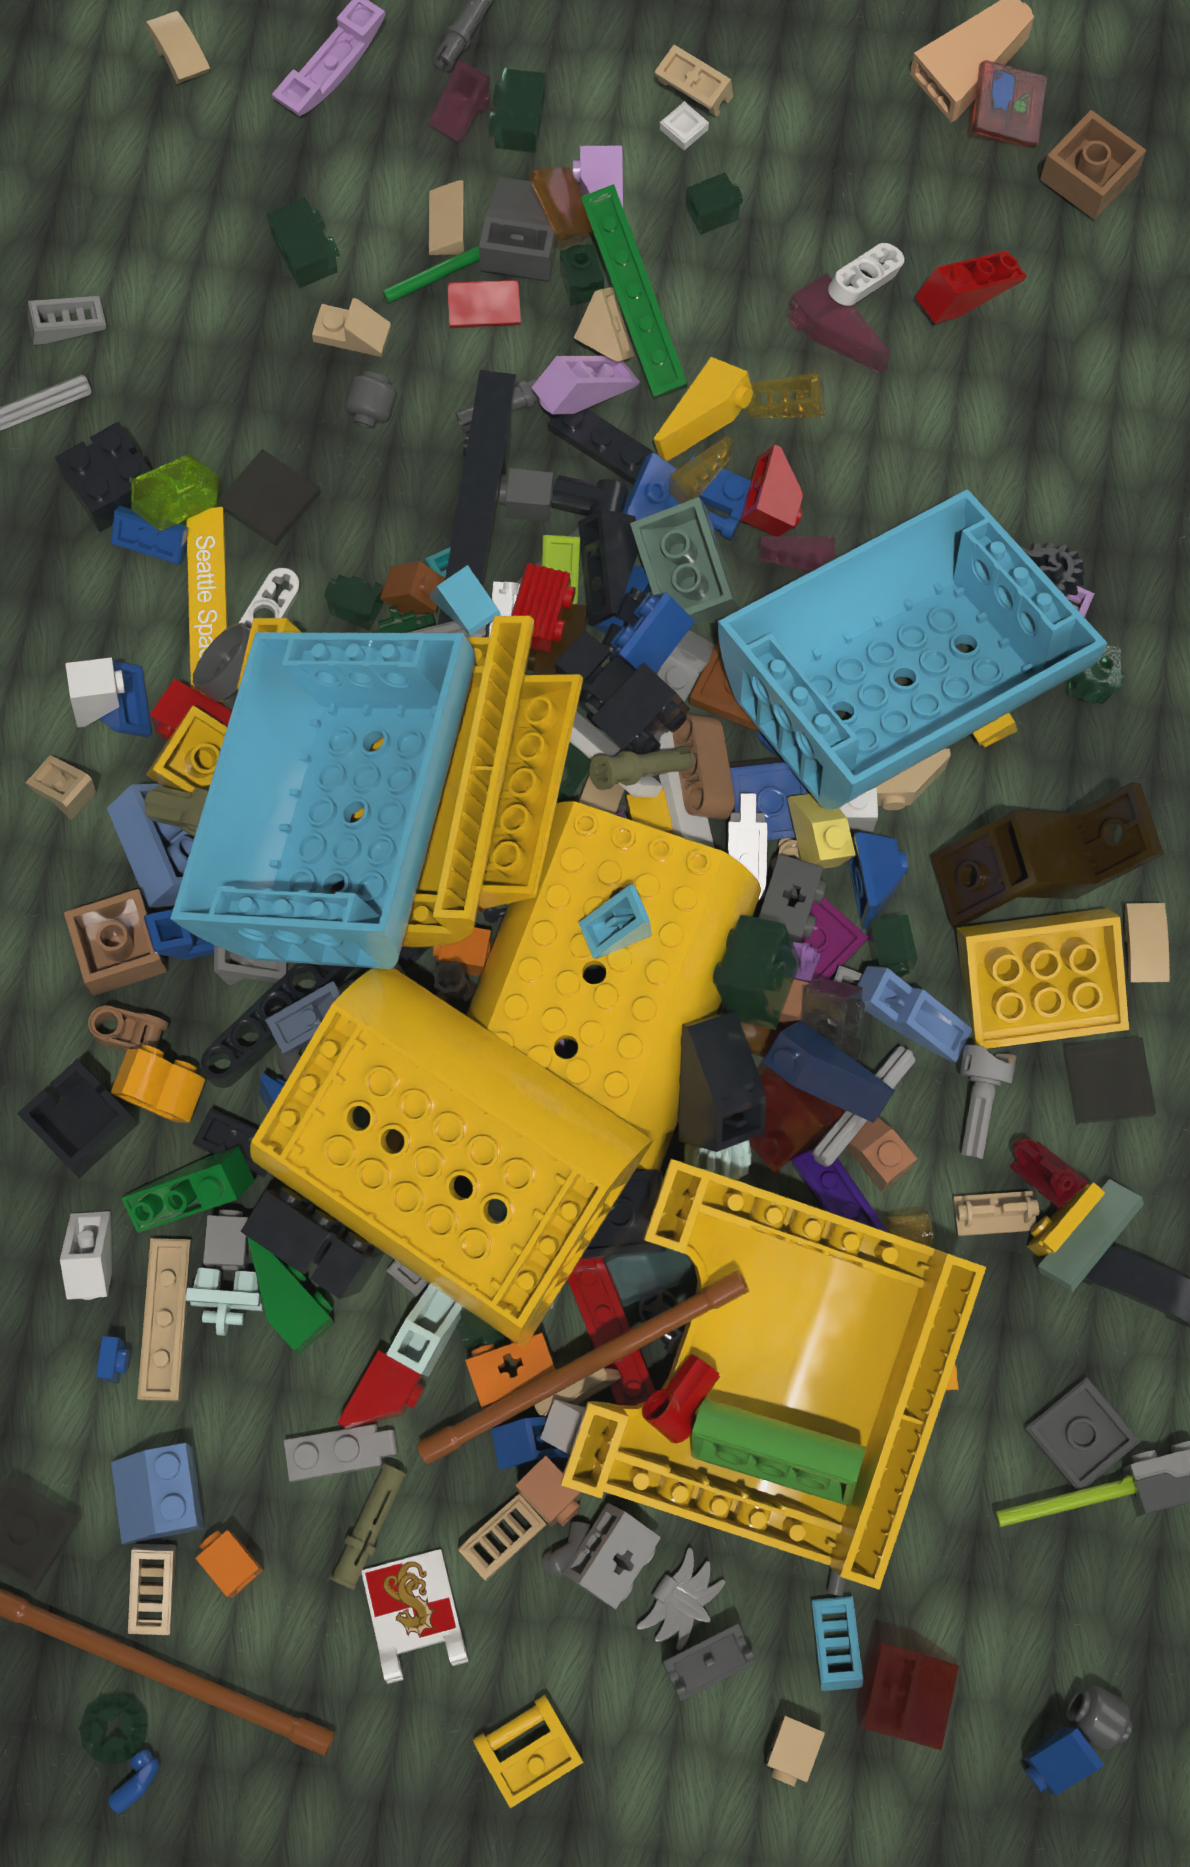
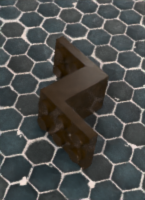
(1046, 854)

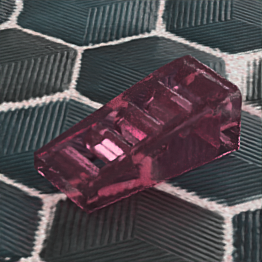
(797, 552)

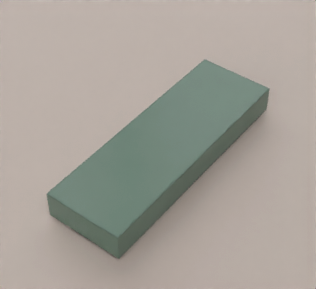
(1092, 1236)

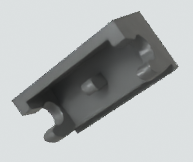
(709, 1662)

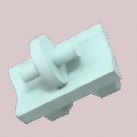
(207, 1293)

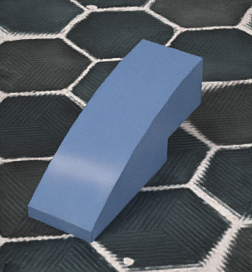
(913, 1013)

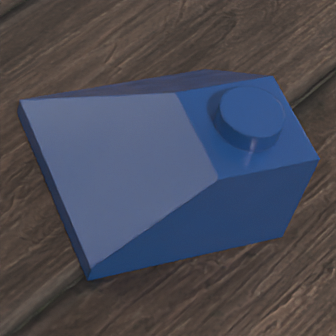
(875, 873)

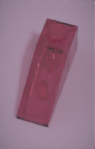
(837, 325)

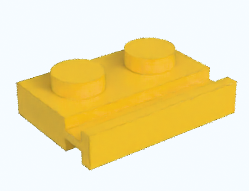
(1053, 1231)

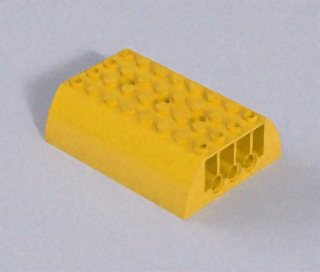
(636, 1016)

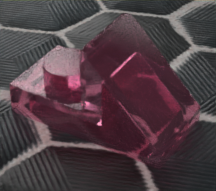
(461, 99)

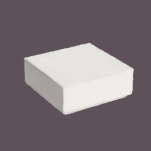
(684, 125)

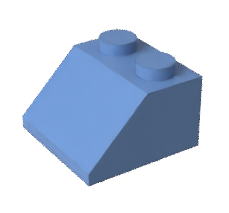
(157, 1493)

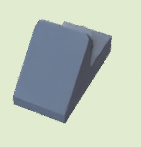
(298, 1022)

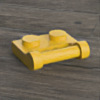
(536, 1763)

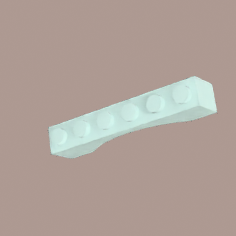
(432, 1321)

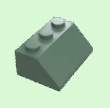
(686, 560)

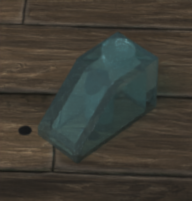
(639, 1274)

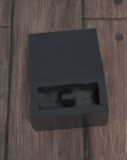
(719, 1085)

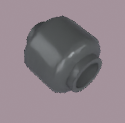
(370, 399)
(1100, 1717)

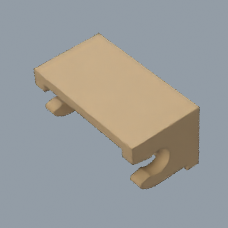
(695, 79)

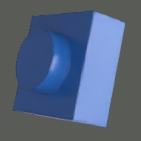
(112, 1359)

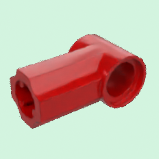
(674, 1408)

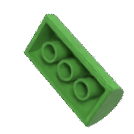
(777, 1451)

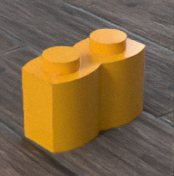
(158, 1084)

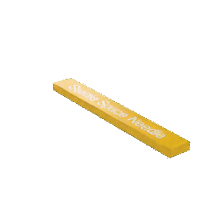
(206, 582)

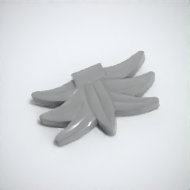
(681, 1601)

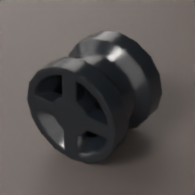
(656, 1302)

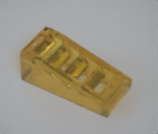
(798, 408)
(698, 473)

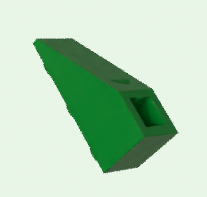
(190, 1190)
(287, 1304)

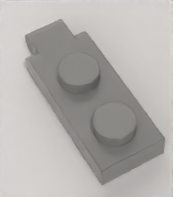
(338, 1452)

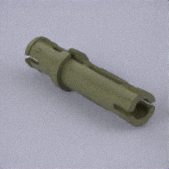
(361, 1542)

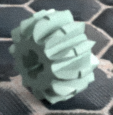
(730, 1162)

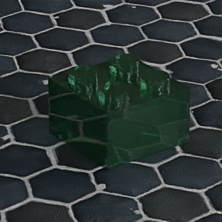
(757, 971)

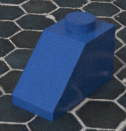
(520, 1444)
(1061, 1761)

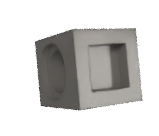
(224, 1243)

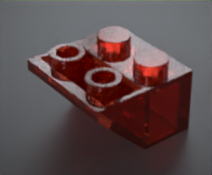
(791, 1122)
(909, 1696)

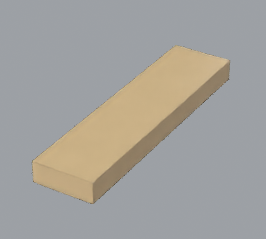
(164, 1320)

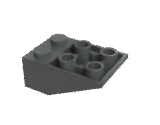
(517, 233)

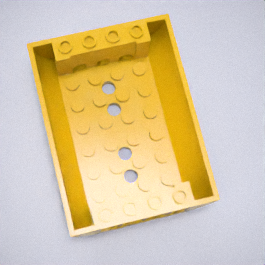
(465, 1111)

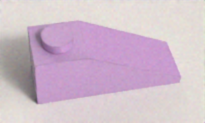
(599, 168)
(581, 382)

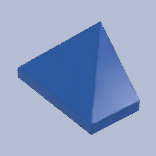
(132, 713)

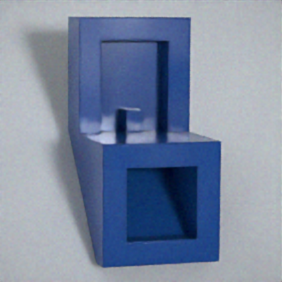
(173, 940)

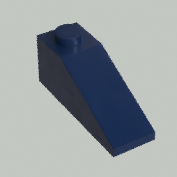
(827, 1072)

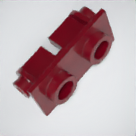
(1046, 1172)

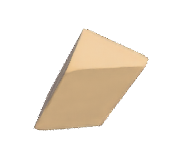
(447, 219)

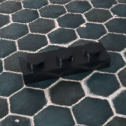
(601, 442)

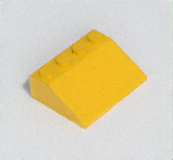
(1044, 978)

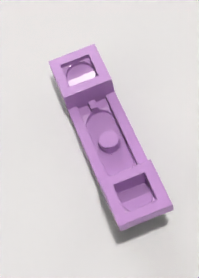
(333, 60)

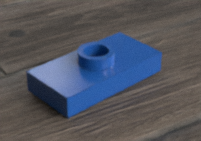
(650, 488)
(138, 535)

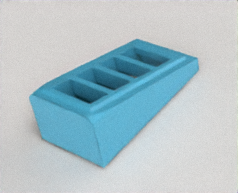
(837, 1680)

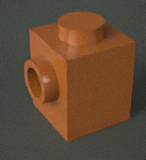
(410, 587)

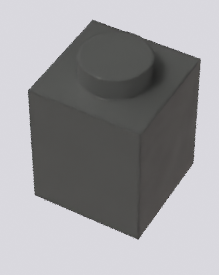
(527, 494)

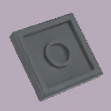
(1082, 1435)

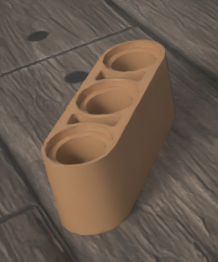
(708, 784)

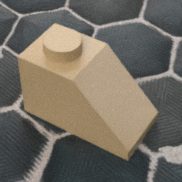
(910, 784)

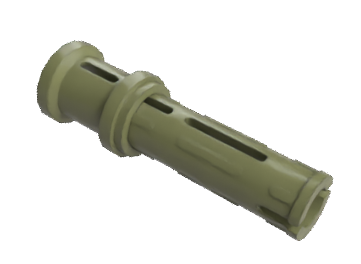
(630, 767)

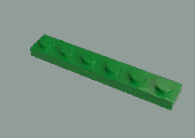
(634, 291)

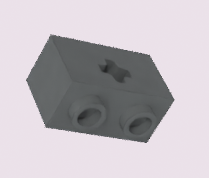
(798, 881)

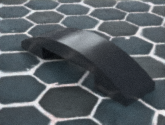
(1143, 1282)

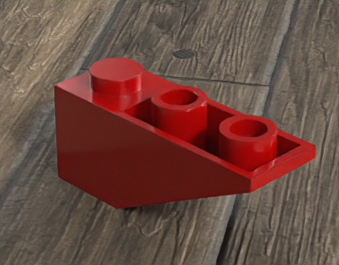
(968, 284)

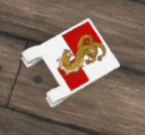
(412, 1610)

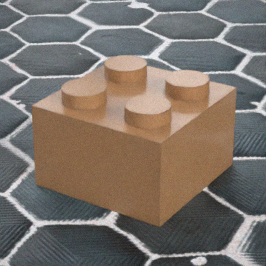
(1092, 164)
(113, 942)

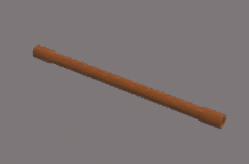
(712, 1297)
(295, 1729)

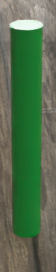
(431, 274)

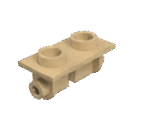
(995, 1213)

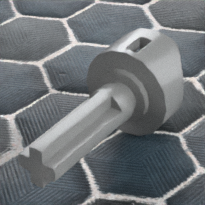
(987, 1073)

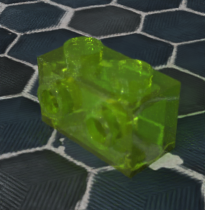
(174, 492)

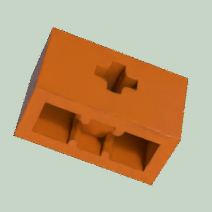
(488, 1361)

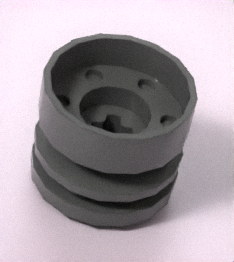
(221, 665)

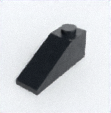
(607, 561)

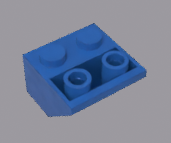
(653, 634)

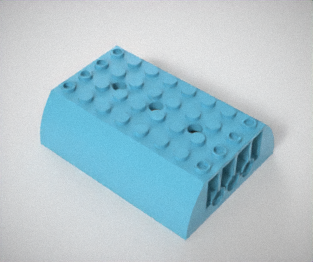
(894, 614)
(297, 772)

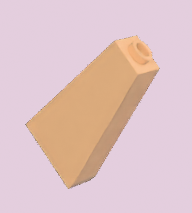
(950, 64)

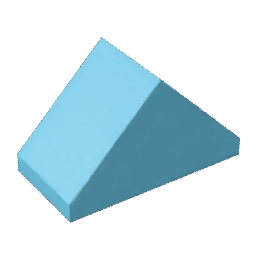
(465, 601)
(616, 923)

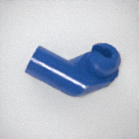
(134, 1788)

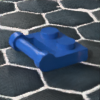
(726, 494)

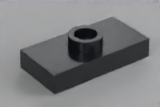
(224, 1133)

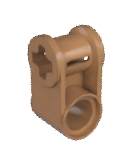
(132, 1028)

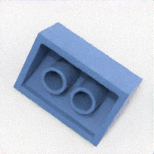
(154, 849)

